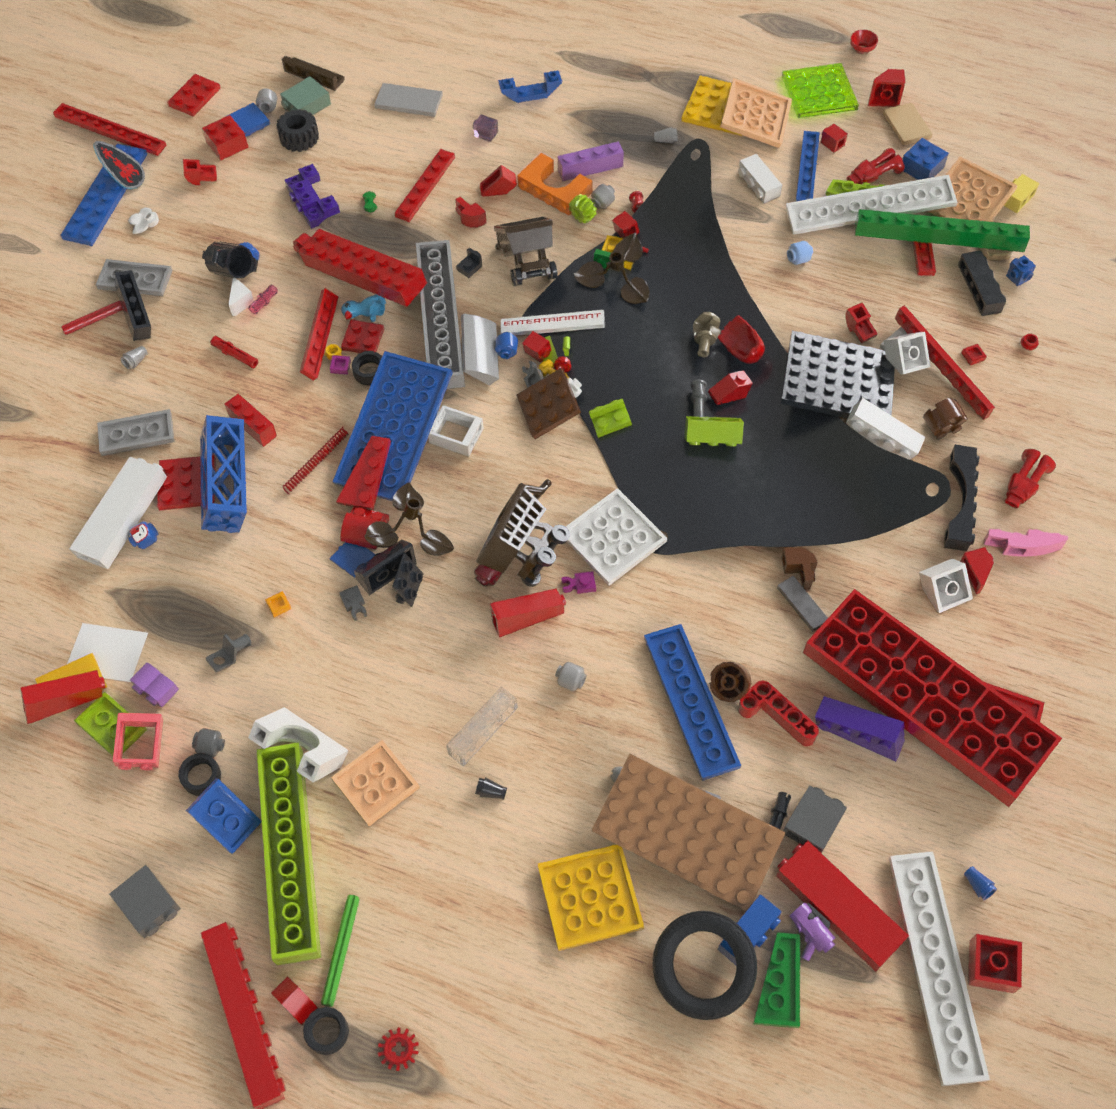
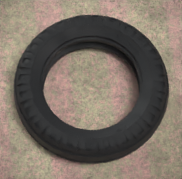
(745, 965)

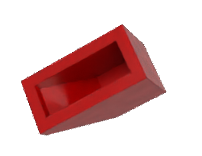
(498, 182)
(731, 388)
(978, 566)

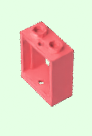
(137, 720)

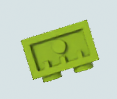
(610, 417)

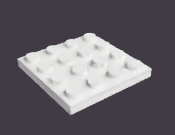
(614, 536)

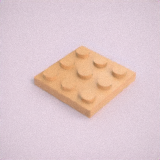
(375, 783)

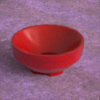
(864, 38)

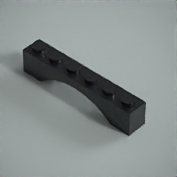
(963, 466)

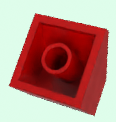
(887, 88)

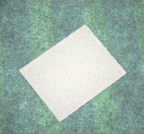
(114, 649)

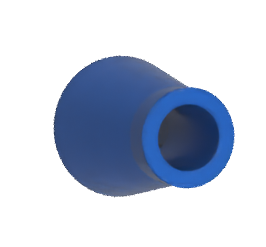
(980, 883)

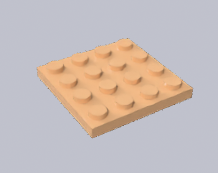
(756, 113)
(977, 192)

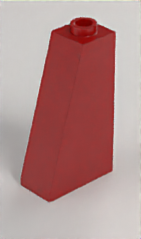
(526, 610)
(60, 694)

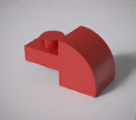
(195, 172)
(471, 215)
(858, 321)

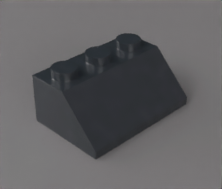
(383, 566)

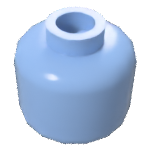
(799, 252)

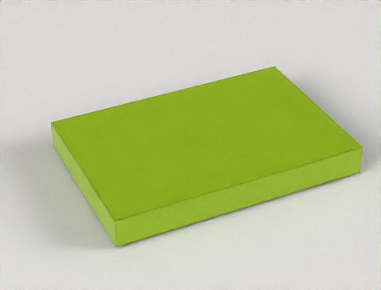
(101, 723)

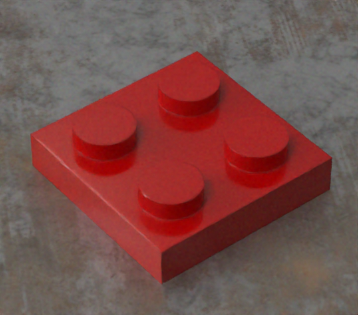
(362, 336)

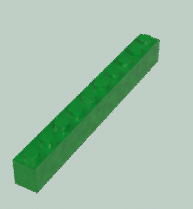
(942, 230)

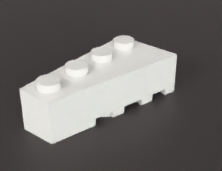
(884, 430)

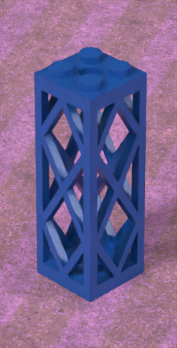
(215, 434)

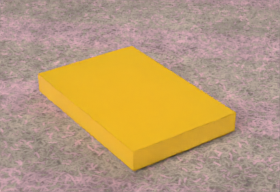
(81, 665)

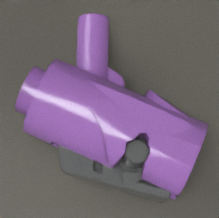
(815, 929)

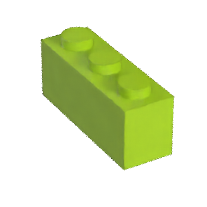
(713, 430)

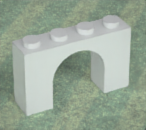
(283, 725)

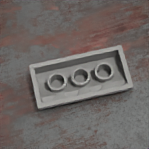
(478, 348)

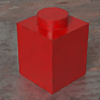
(833, 138)
(625, 224)
(537, 346)

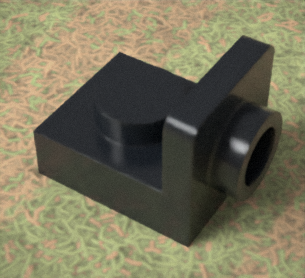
(470, 264)

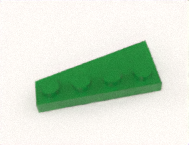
(781, 988)

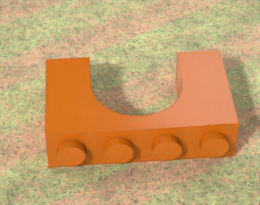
(534, 175)

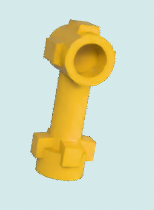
(547, 368)

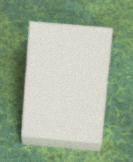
(240, 297)

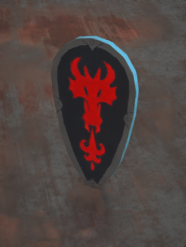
(120, 165)

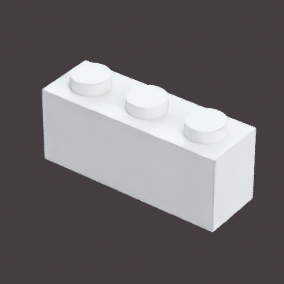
(759, 178)

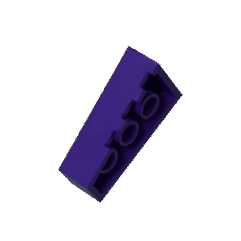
(862, 727)

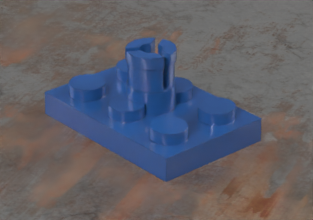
(223, 816)

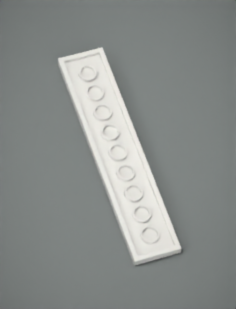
(843, 208)
(938, 970)

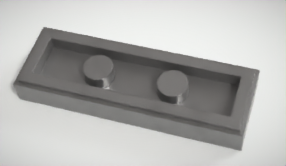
(802, 603)

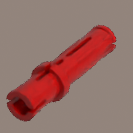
(229, 349)

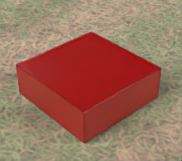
(974, 354)

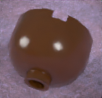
(730, 681)

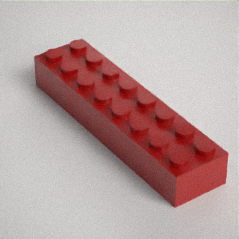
(363, 267)

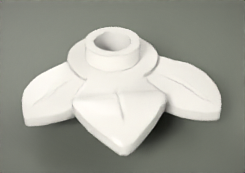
(143, 220)

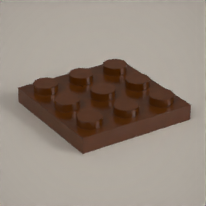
(548, 403)

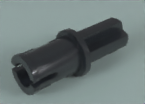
(779, 810)

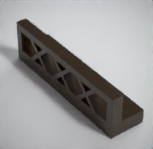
(305, 69)

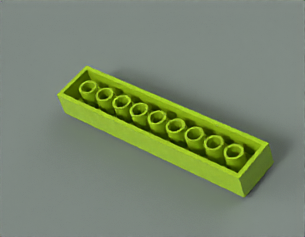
(288, 856)

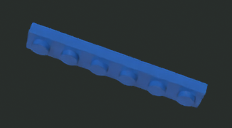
(807, 165)

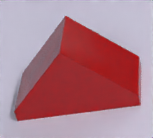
(294, 1000)

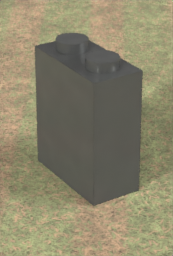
(815, 818)
(145, 902)

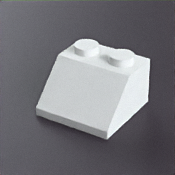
(907, 352)
(946, 584)

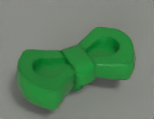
(369, 198)

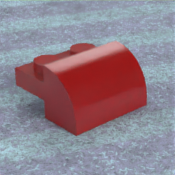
(356, 525)

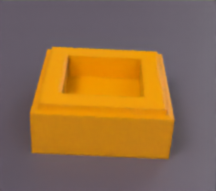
(278, 604)

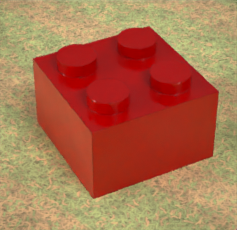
(225, 137)
(995, 963)

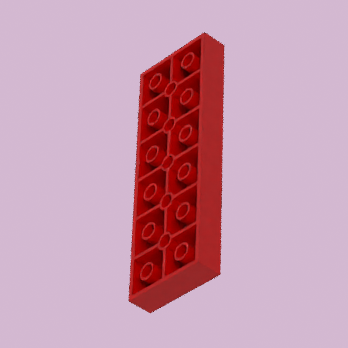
(933, 696)

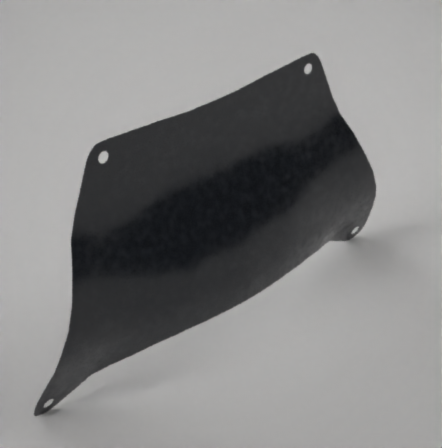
(797, 471)

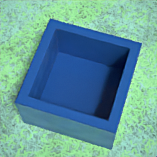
(924, 160)

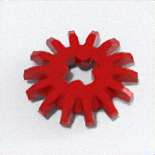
(391, 1042)

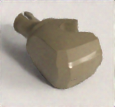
(706, 331)

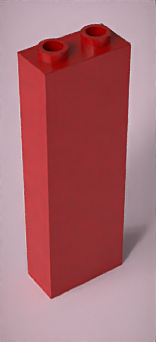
(843, 904)

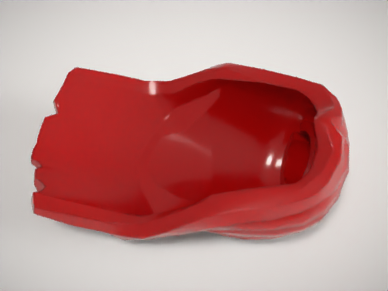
(742, 341)

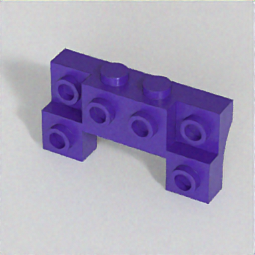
(306, 199)

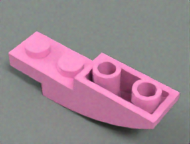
(1031, 544)

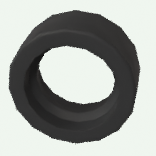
(361, 359)
(189, 764)
(311, 1021)

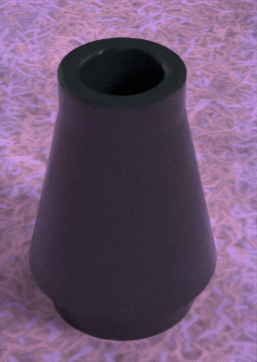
(489, 789)

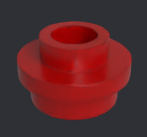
(1029, 342)
(562, 362)

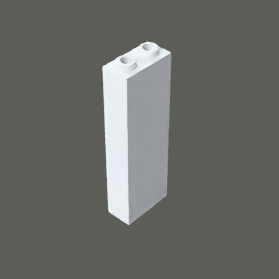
(118, 512)

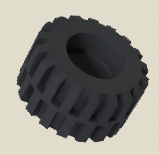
(297, 130)

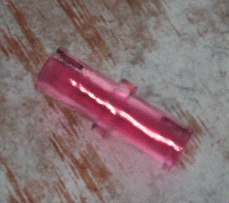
(263, 299)

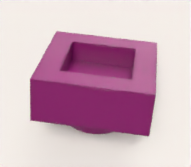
(340, 364)

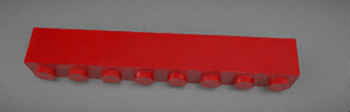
(242, 1016)

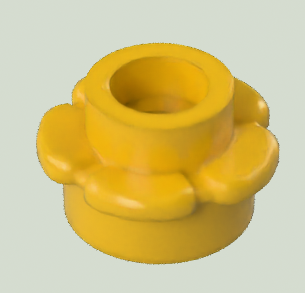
(331, 350)

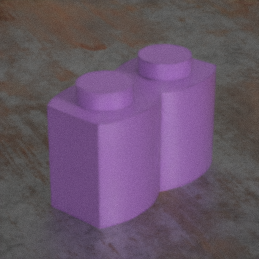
(154, 685)

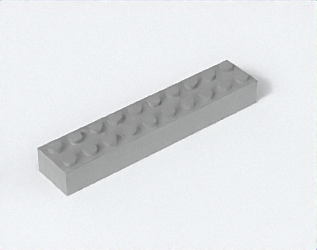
(440, 309)

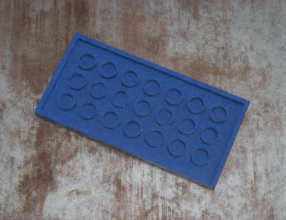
(400, 408)

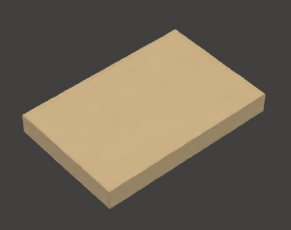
(907, 123)

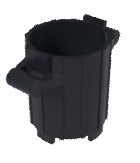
(229, 260)

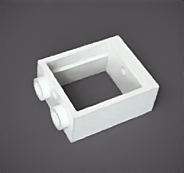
(470, 421)

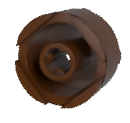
(945, 418)

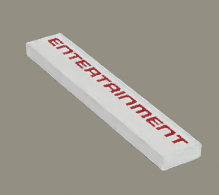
(554, 322)

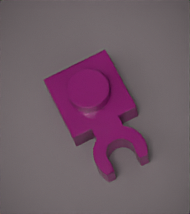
(582, 582)

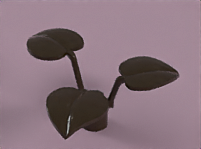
(627, 249)
(411, 502)

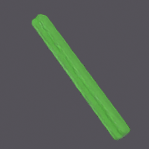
(340, 951)

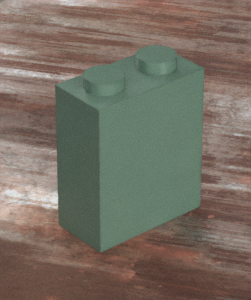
(306, 96)

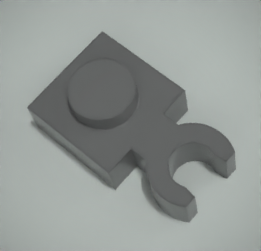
(533, 374)
(353, 601)

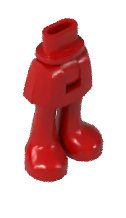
(867, 172)
(1020, 486)

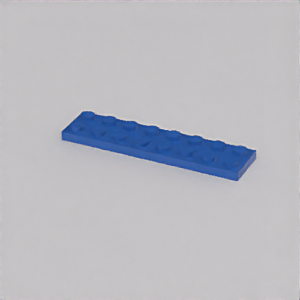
(98, 204)
(692, 702)

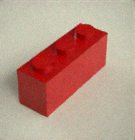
(254, 422)

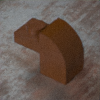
(800, 561)

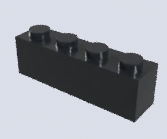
(981, 283)
(132, 305)

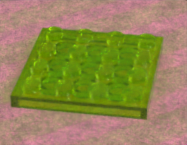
(820, 90)

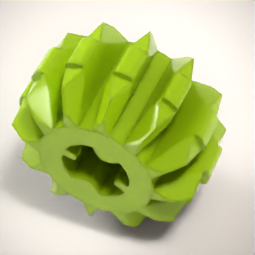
(582, 208)

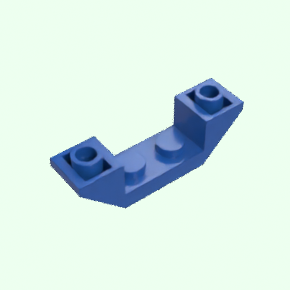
(552, 81)

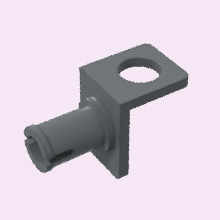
(228, 651)

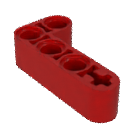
(780, 715)

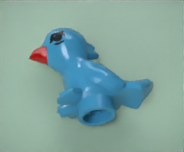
(369, 307)

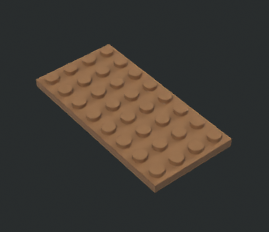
(688, 832)

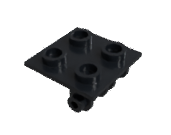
(407, 581)

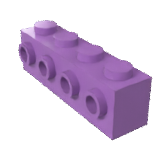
(590, 161)

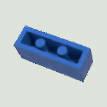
(755, 922)

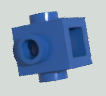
(1021, 270)

